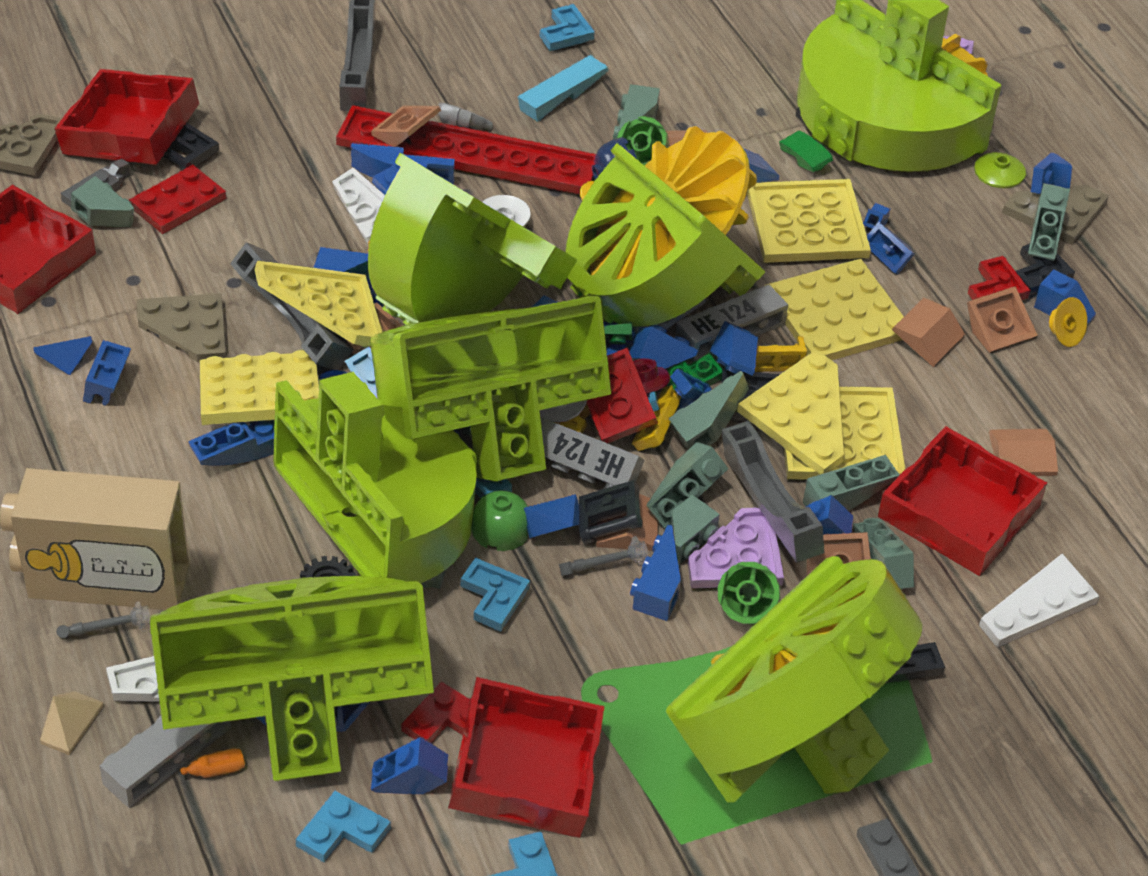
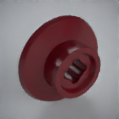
(651, 376)

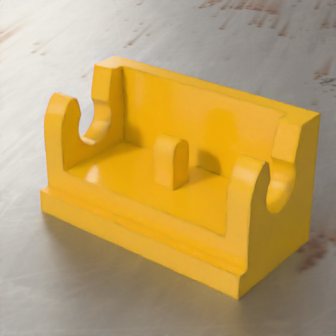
(779, 358)

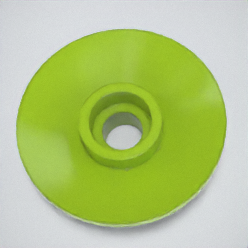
(1000, 170)

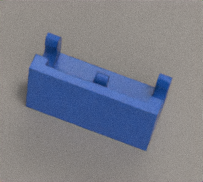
(105, 371)

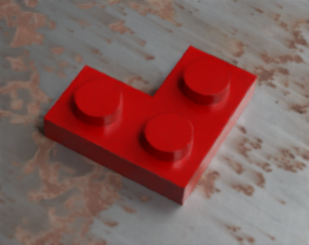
(998, 277)
(436, 712)

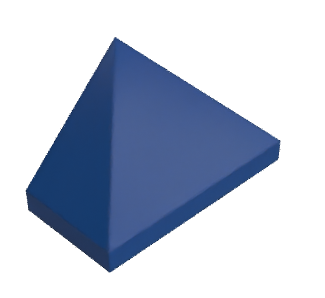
(889, 248)
(64, 354)
(552, 516)

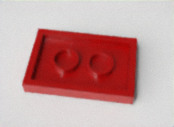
(177, 199)
(627, 406)

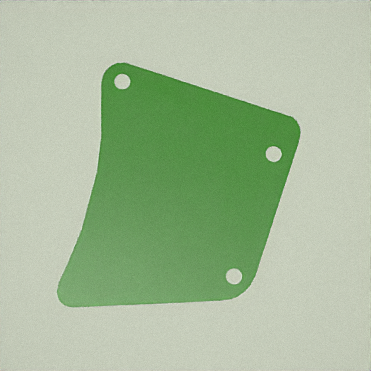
(680, 784)

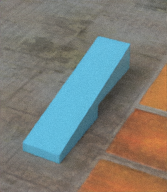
(567, 83)

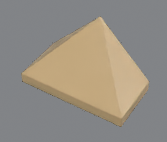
(69, 720)

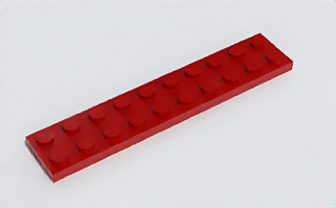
(480, 151)

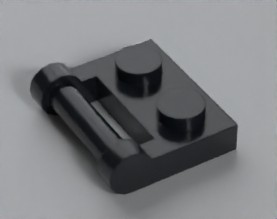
(194, 144)
(606, 505)

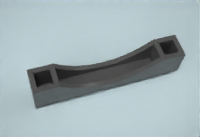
(357, 65)
(318, 341)
(792, 522)

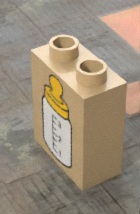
(98, 538)

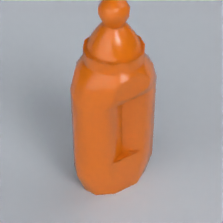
(216, 763)

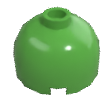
(641, 135)
(500, 520)
(748, 592)

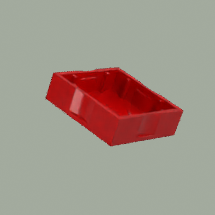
(127, 116)
(37, 248)
(962, 500)
(527, 758)

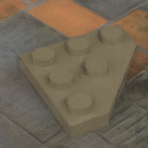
(27, 144)
(1081, 209)
(186, 323)

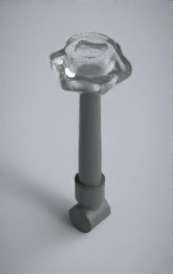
(636, 551)
(138, 616)

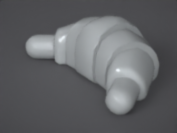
(463, 118)

